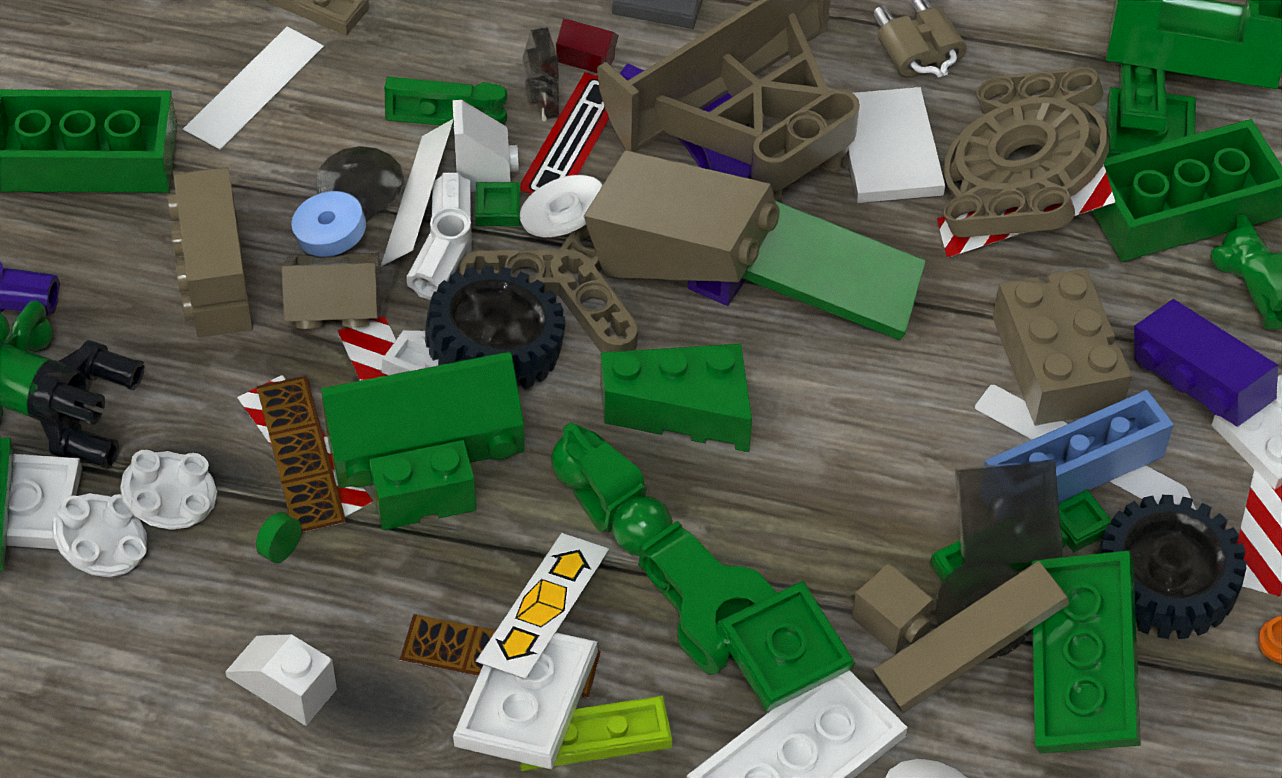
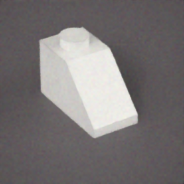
(482, 146)
(286, 675)

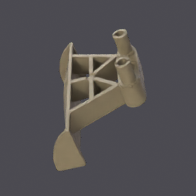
(724, 61)

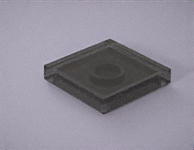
(1009, 512)

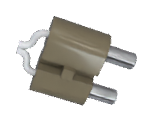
(920, 41)

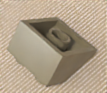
(331, 289)

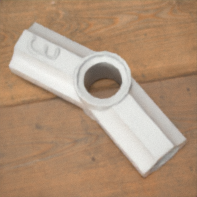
(449, 235)

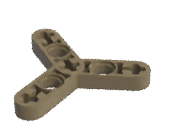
(550, 268)

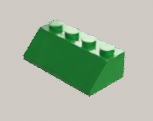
(424, 409)

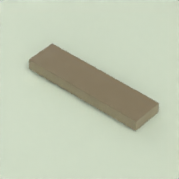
(971, 636)

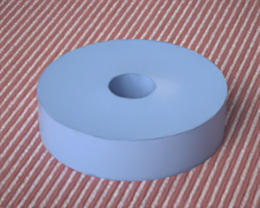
(328, 223)

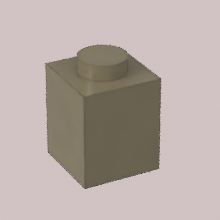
(892, 609)

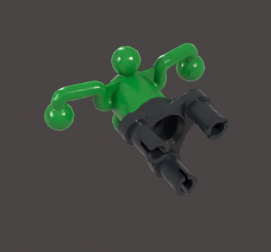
(60, 389)

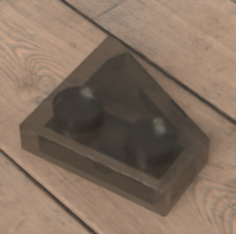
(542, 70)

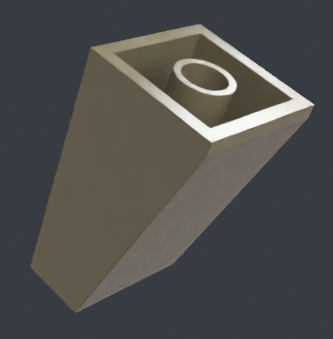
(678, 221)

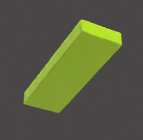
(614, 731)

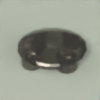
(365, 174)

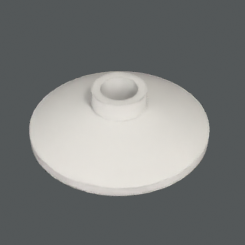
(559, 206)

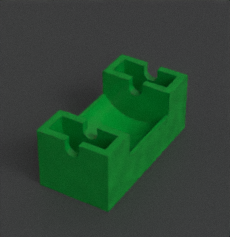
(1200, 38)

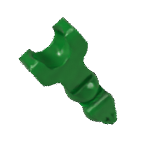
(673, 559)

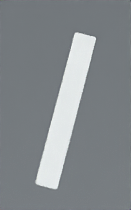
(1014, 414)

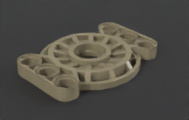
(1049, 177)

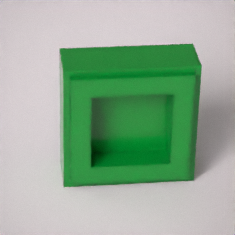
(497, 204)
(1082, 520)

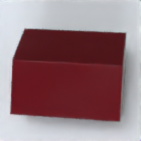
(585, 45)

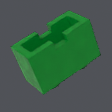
(422, 484)

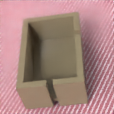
(211, 252)
(1060, 346)

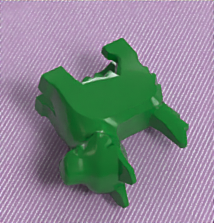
(1249, 258)

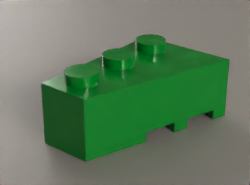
(679, 391)

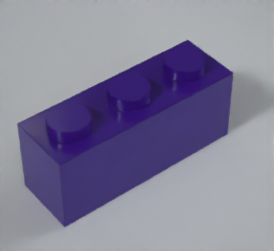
(1205, 362)

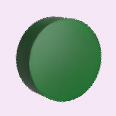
(278, 537)

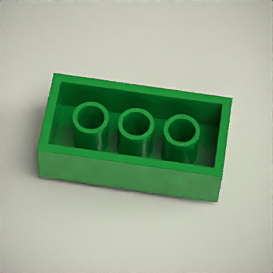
(86, 140)
(1190, 189)

